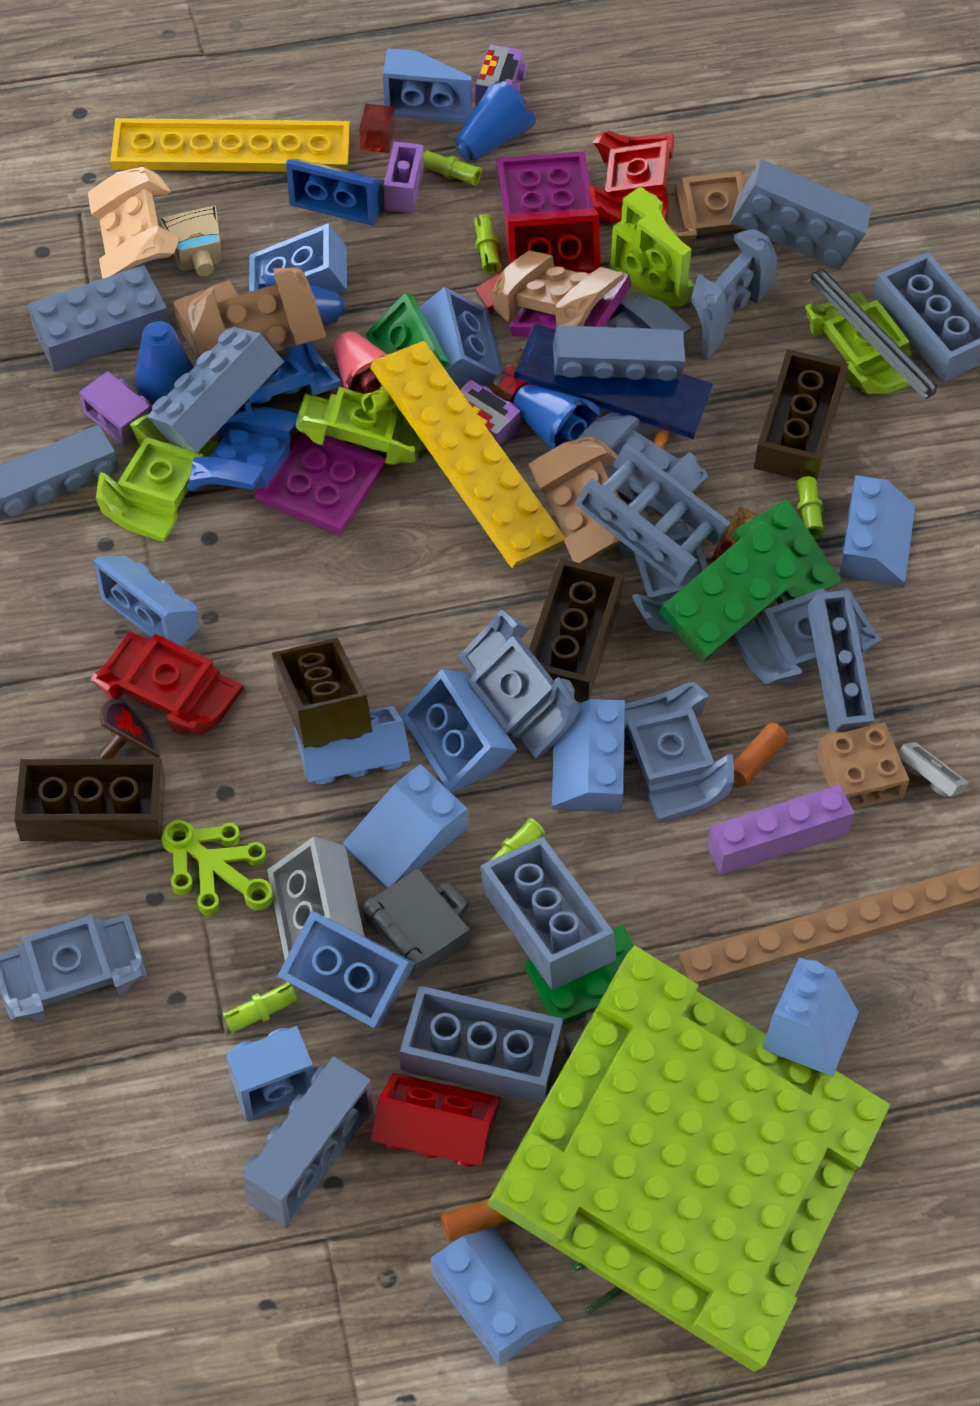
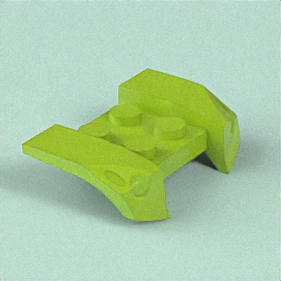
(866, 365)
(347, 421)
(151, 485)

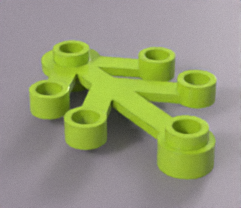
(215, 861)

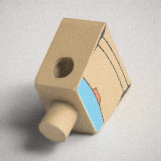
(198, 241)

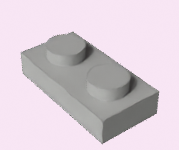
(921, 762)

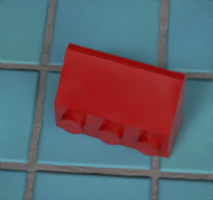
(566, 235)
(435, 1119)

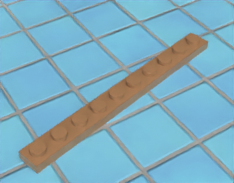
(831, 927)

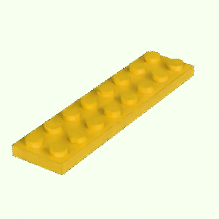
(227, 144)
(468, 454)

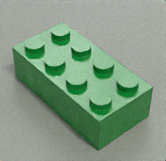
(732, 591)

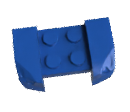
(299, 369)
(247, 451)

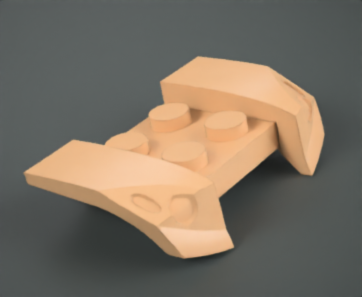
(130, 220)

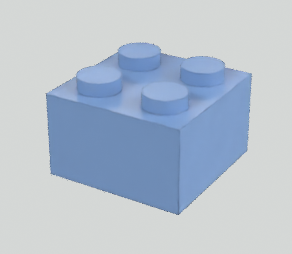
(270, 1072)

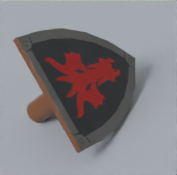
(125, 726)

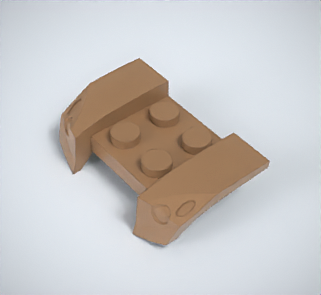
(703, 205)
(540, 286)
(280, 313)
(562, 478)

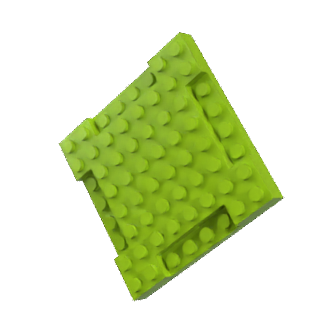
(689, 1160)

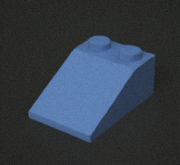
(425, 87)
(316, 252)
(407, 827)
(346, 970)

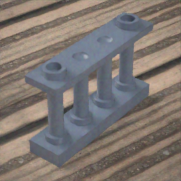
(636, 531)

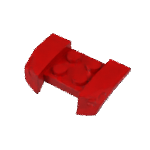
(631, 164)
(170, 681)

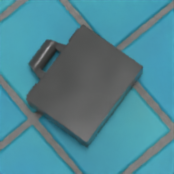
(418, 921)

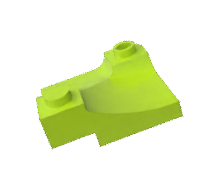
(651, 251)

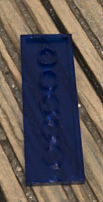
(668, 405)

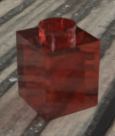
(377, 128)

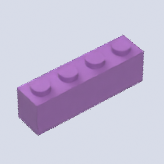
(780, 829)

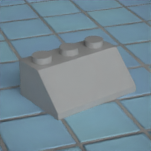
(313, 880)

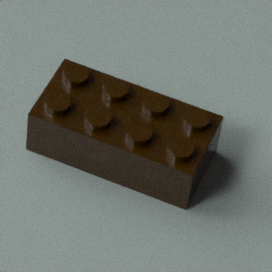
(801, 415)
(577, 623)
(322, 693)
(90, 799)

